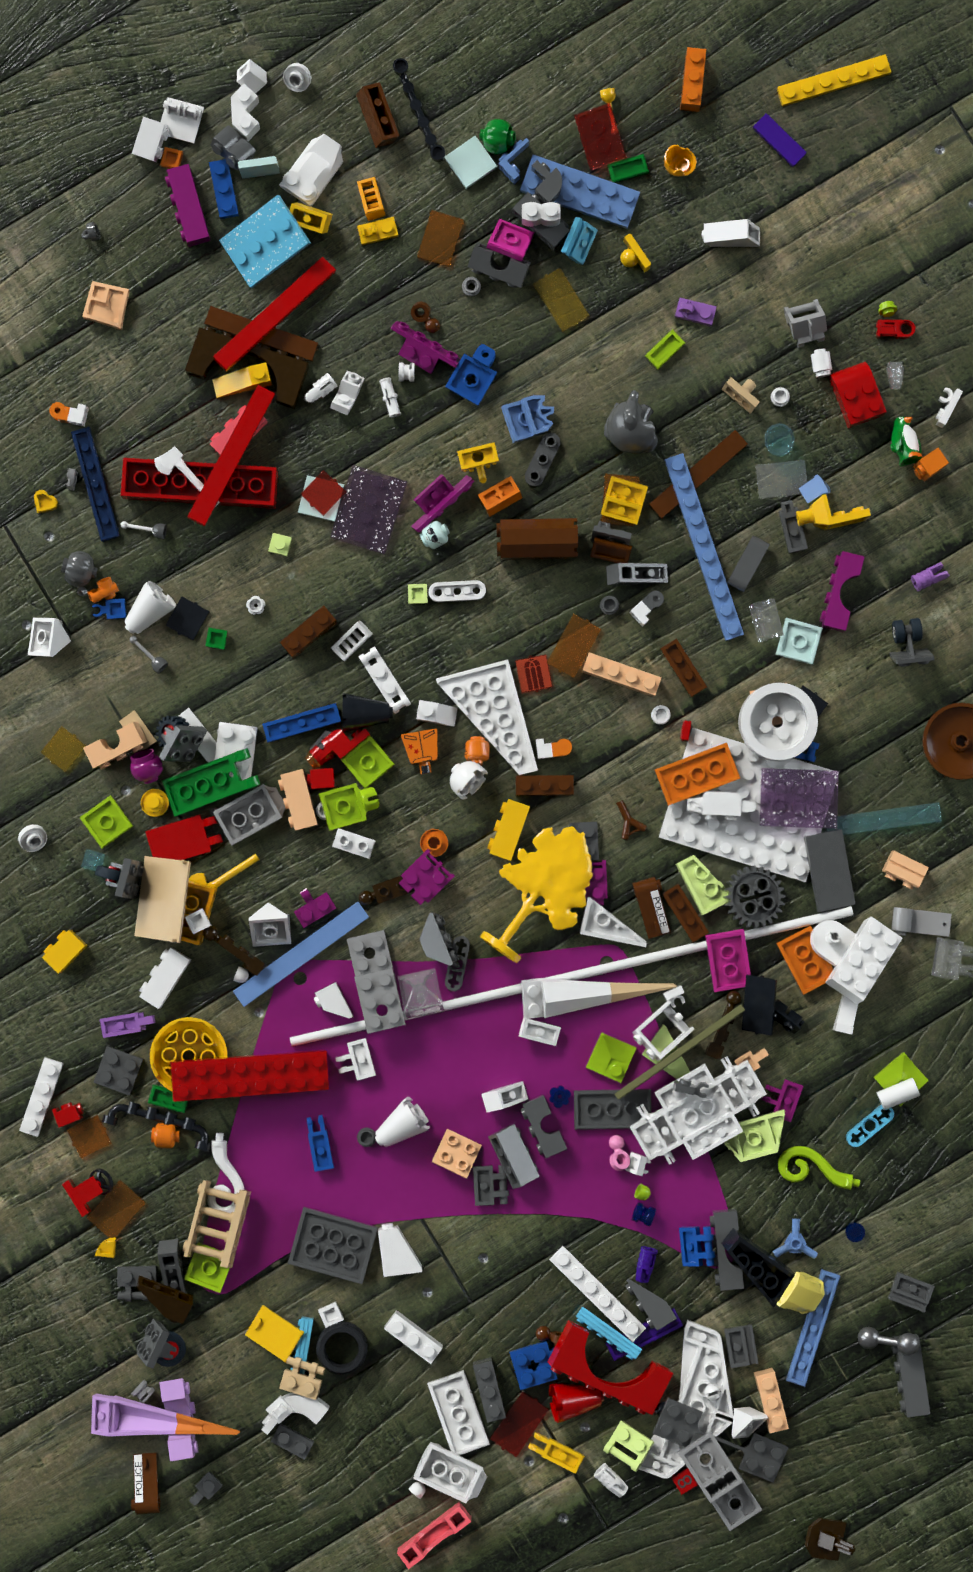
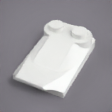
(313, 170)
(235, 738)
(450, 1473)

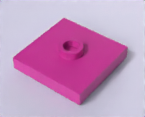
(510, 240)

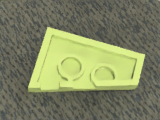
(702, 885)

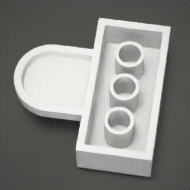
(855, 957)

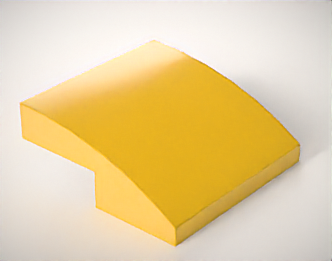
(624, 500)

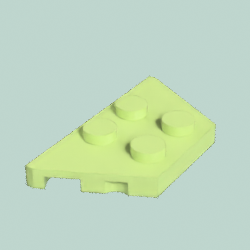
(759, 1136)

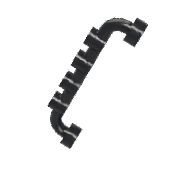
(437, 152)
(169, 1118)

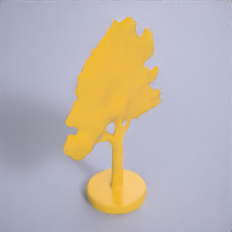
(557, 873)

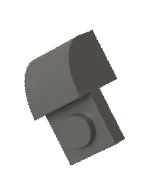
(552, 182)

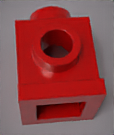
(68, 1113)

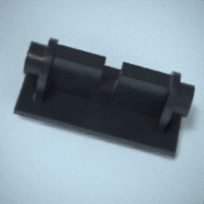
(791, 1022)

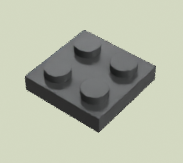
(118, 1070)

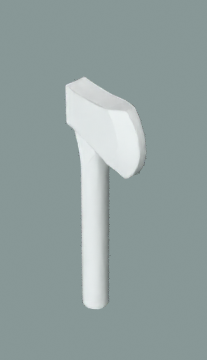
(173, 458)

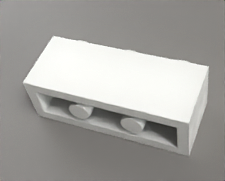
(164, 977)
(413, 1336)

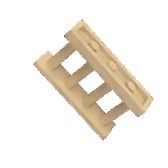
(230, 1237)

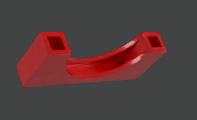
(641, 1392)

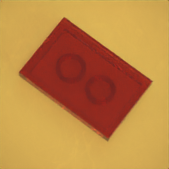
(600, 136)

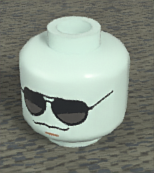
(434, 535)

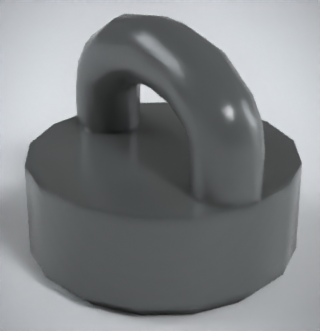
(91, 232)

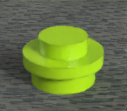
(887, 309)

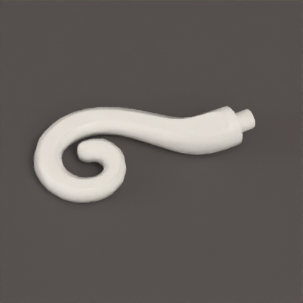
(219, 1152)

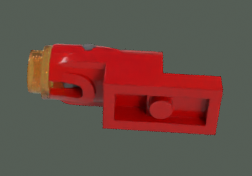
(333, 743)

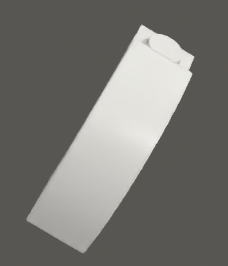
(309, 1407)

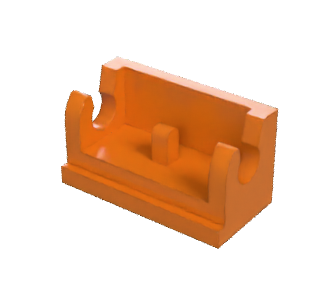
(500, 496)

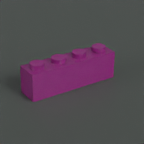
(188, 205)

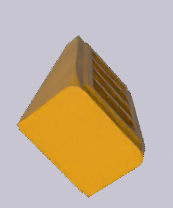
(372, 210)

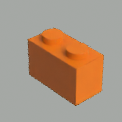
(930, 465)

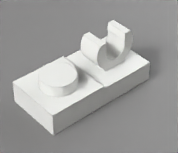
(944, 414)
(539, 1031)

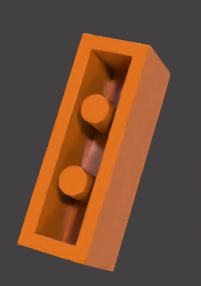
(693, 79)

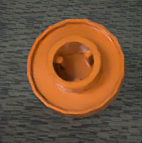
(435, 841)

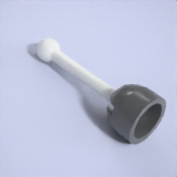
(158, 530)

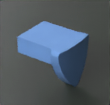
(814, 489)

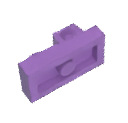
(695, 311)

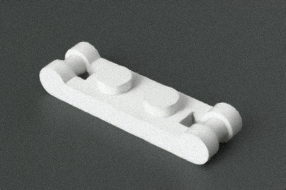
(384, 680)

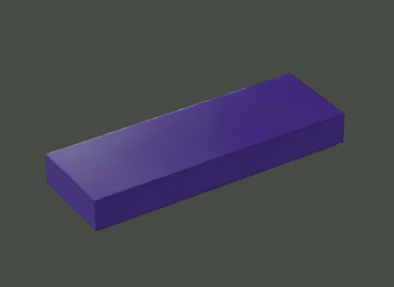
(779, 140)

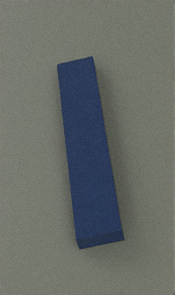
(95, 484)

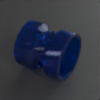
(648, 1214)

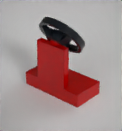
(88, 1190)

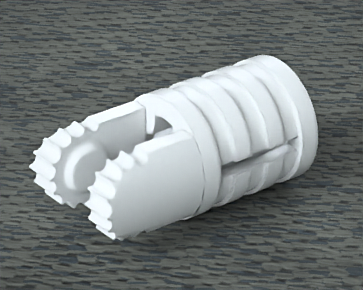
(316, 391)

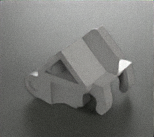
(807, 327)

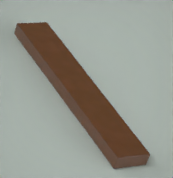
(275, 339)
(701, 471)

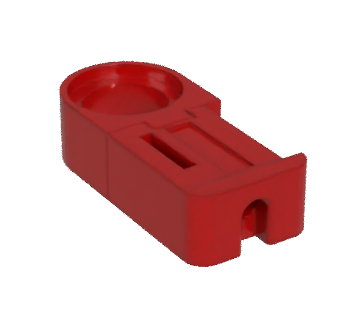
(893, 328)

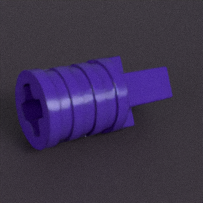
(645, 1264)

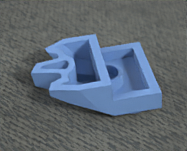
(527, 417)

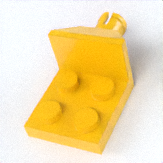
(821, 517)

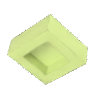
(280, 544)
(417, 594)

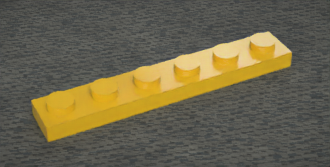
(833, 80)

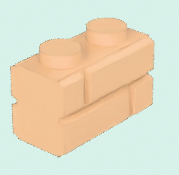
(905, 870)

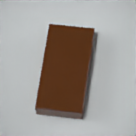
(610, 551)

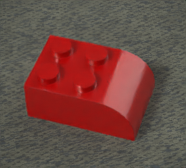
(857, 394)

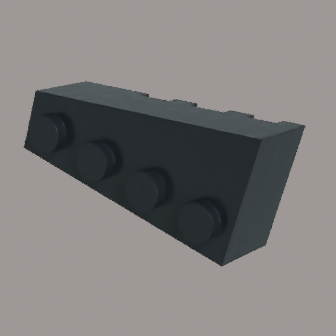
(762, 1268)

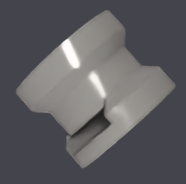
(141, 1390)

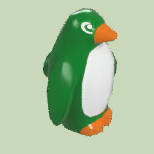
(905, 442)

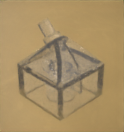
(420, 993)

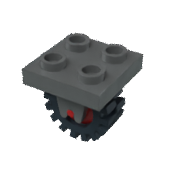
(179, 739)

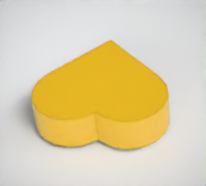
(44, 502)

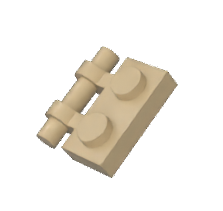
(300, 1383)

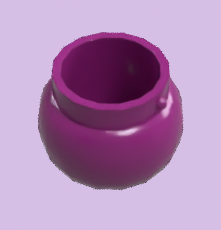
(146, 766)

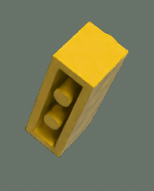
(508, 829)

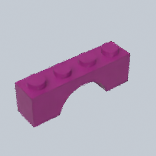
(836, 615)

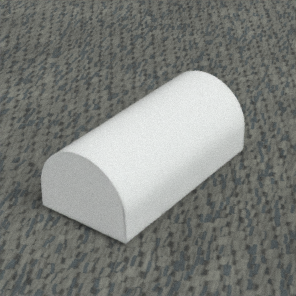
(898, 1093)

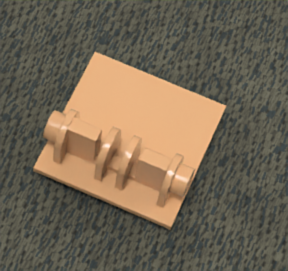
(456, 1153)

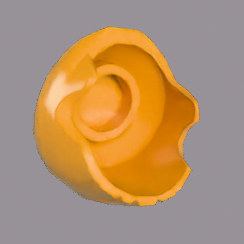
(679, 161)

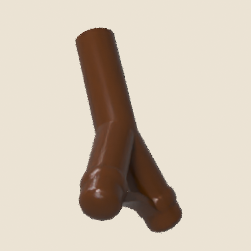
(628, 821)

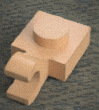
(752, 1059)

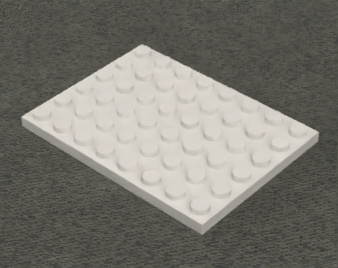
(741, 839)

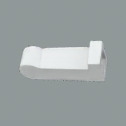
(845, 1016)

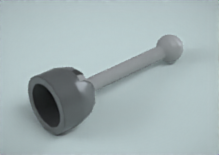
(158, 663)

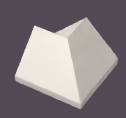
(47, 637)
(270, 927)

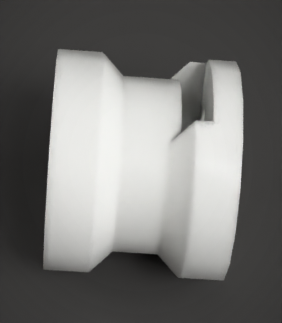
(406, 372)

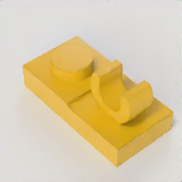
(377, 231)

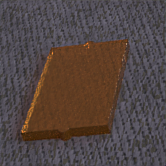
(573, 646)

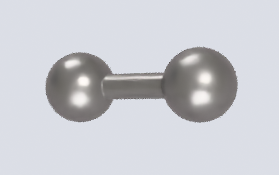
(907, 1343)

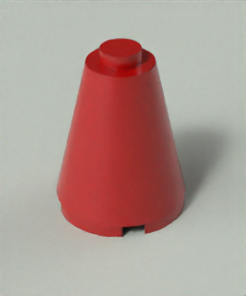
(572, 1401)

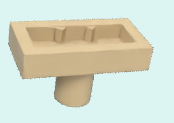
(742, 394)

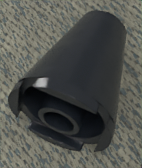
(364, 712)

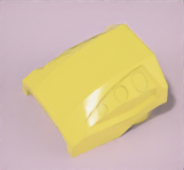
(802, 1293)

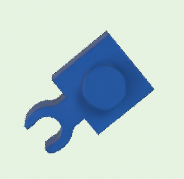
(114, 609)

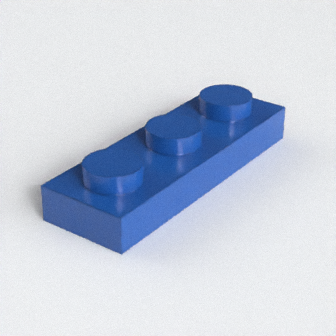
(223, 189)

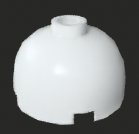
(467, 778)

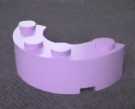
(176, 1399)

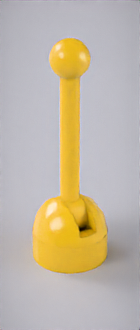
(608, 95)

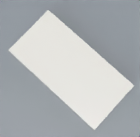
(458, 1413)

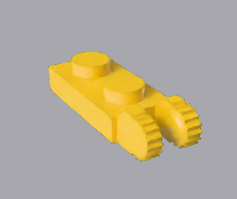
(558, 1453)

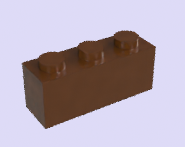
(377, 115)
(308, 632)
(545, 785)

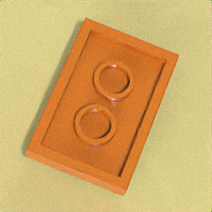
(805, 965)

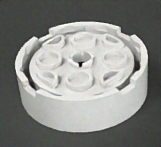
(797, 716)

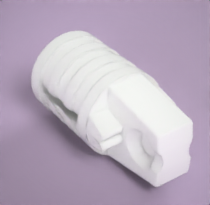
(611, 1480)

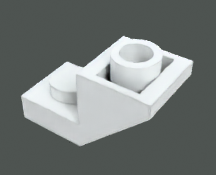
(347, 393)

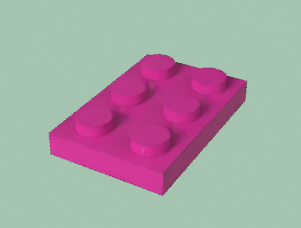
(728, 959)

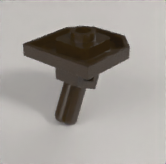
(826, 1540)

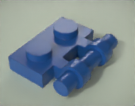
(691, 1246)

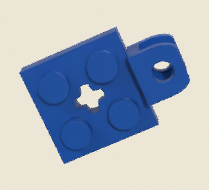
(480, 368)
(527, 1376)

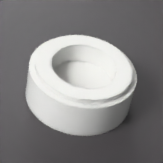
(660, 714)

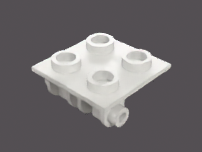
(182, 119)

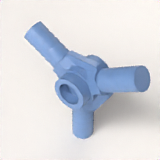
(795, 1243)

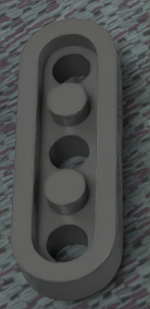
(542, 468)

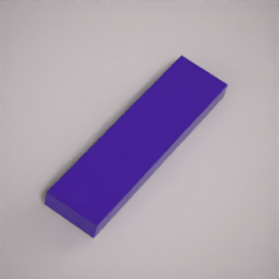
(647, 1336)

